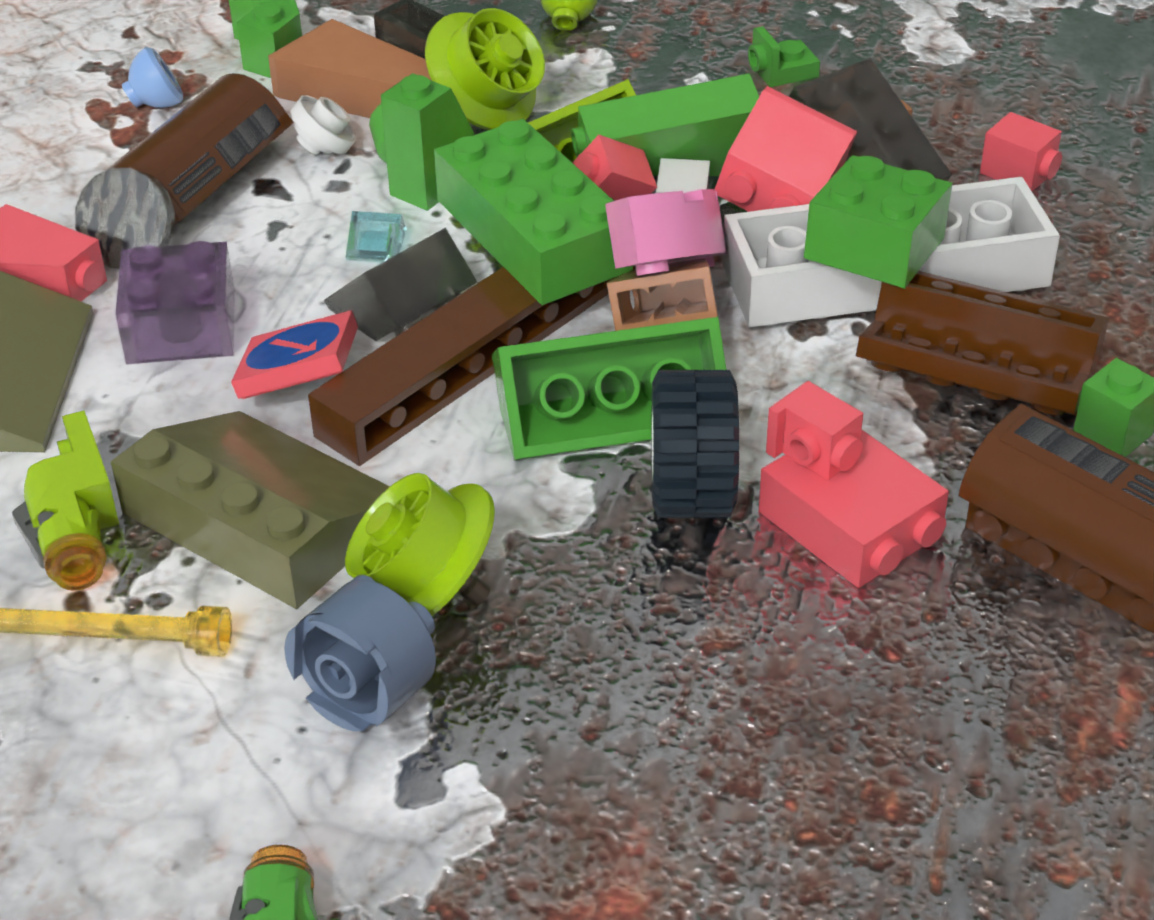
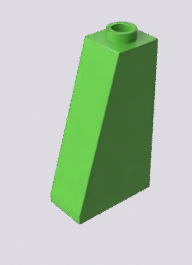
(673, 123)

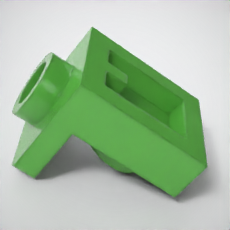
(782, 61)

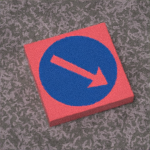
(295, 355)

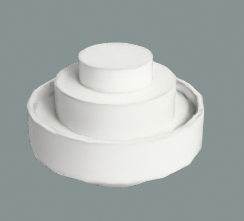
(322, 125)

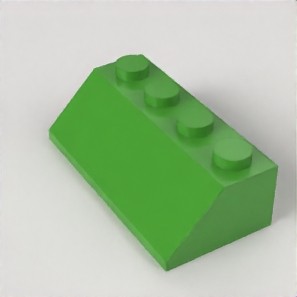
(594, 385)

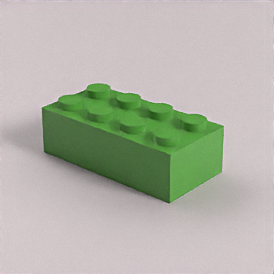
(528, 209)

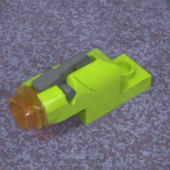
(67, 507)

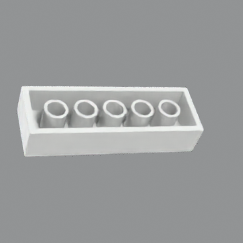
(991, 240)

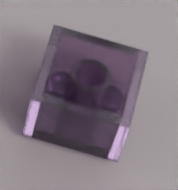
(175, 302)

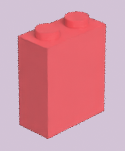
(861, 516)

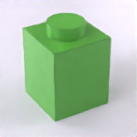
(1117, 407)

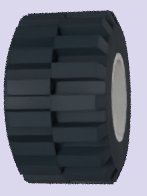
(694, 443)

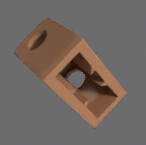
(663, 297)

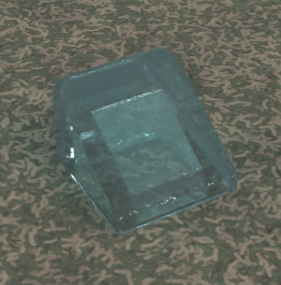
(374, 236)

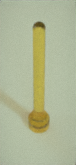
(203, 630)

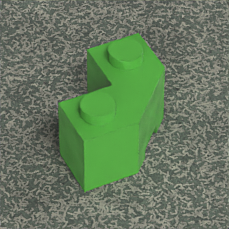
(263, 29)

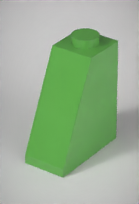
(415, 122)

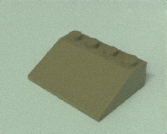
(37, 358)
(247, 500)

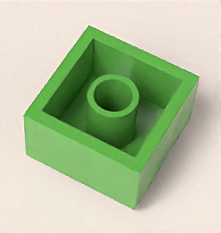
(877, 220)

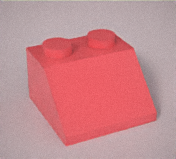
(782, 154)

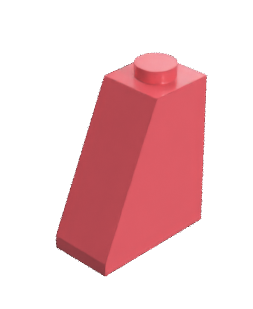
(49, 254)

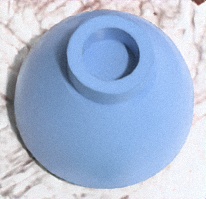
(152, 81)

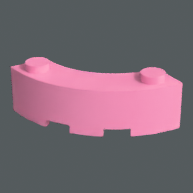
(665, 229)

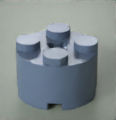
(362, 653)

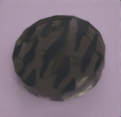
(124, 212)

